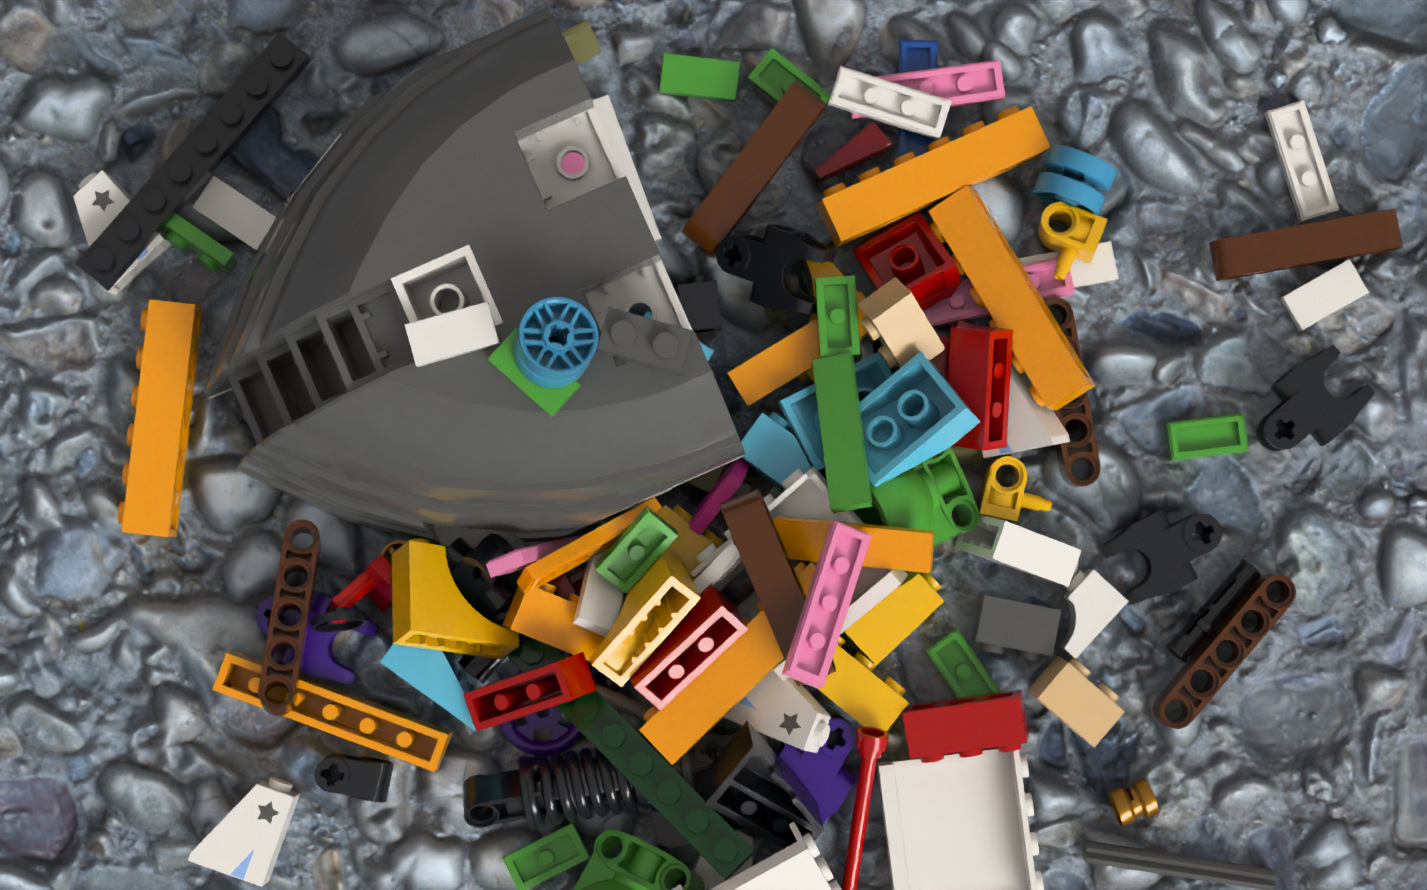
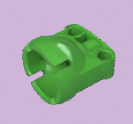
(925, 499)
(635, 868)

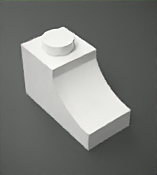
(1091, 607)

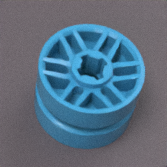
(1074, 179)
(555, 321)

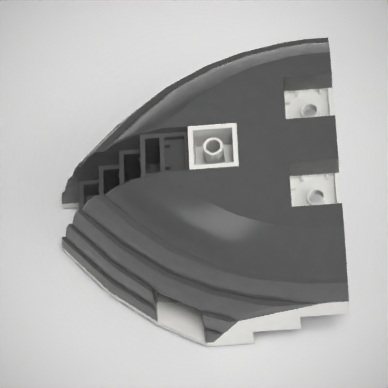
(434, 206)

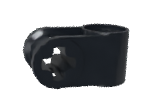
(363, 777)

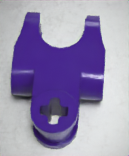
(318, 651)
(823, 771)

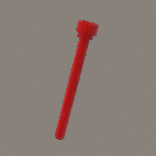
(870, 745)

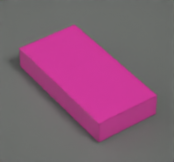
(718, 494)

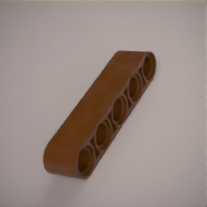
(754, 167)
(1305, 245)
(1077, 411)
(767, 565)
(287, 598)
(1242, 645)

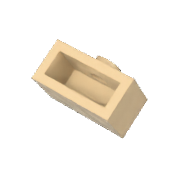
(898, 324)
(1077, 701)

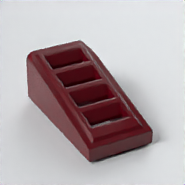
(859, 149)

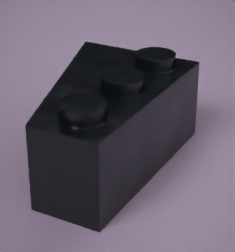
(759, 790)

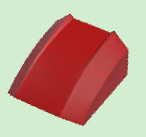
(913, 256)

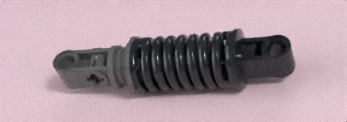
(570, 787)

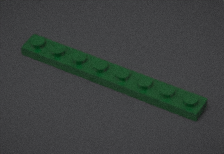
(644, 768)

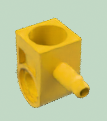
(1077, 242)
(1006, 502)

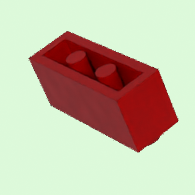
(982, 379)
(689, 648)
(529, 692)
(966, 725)

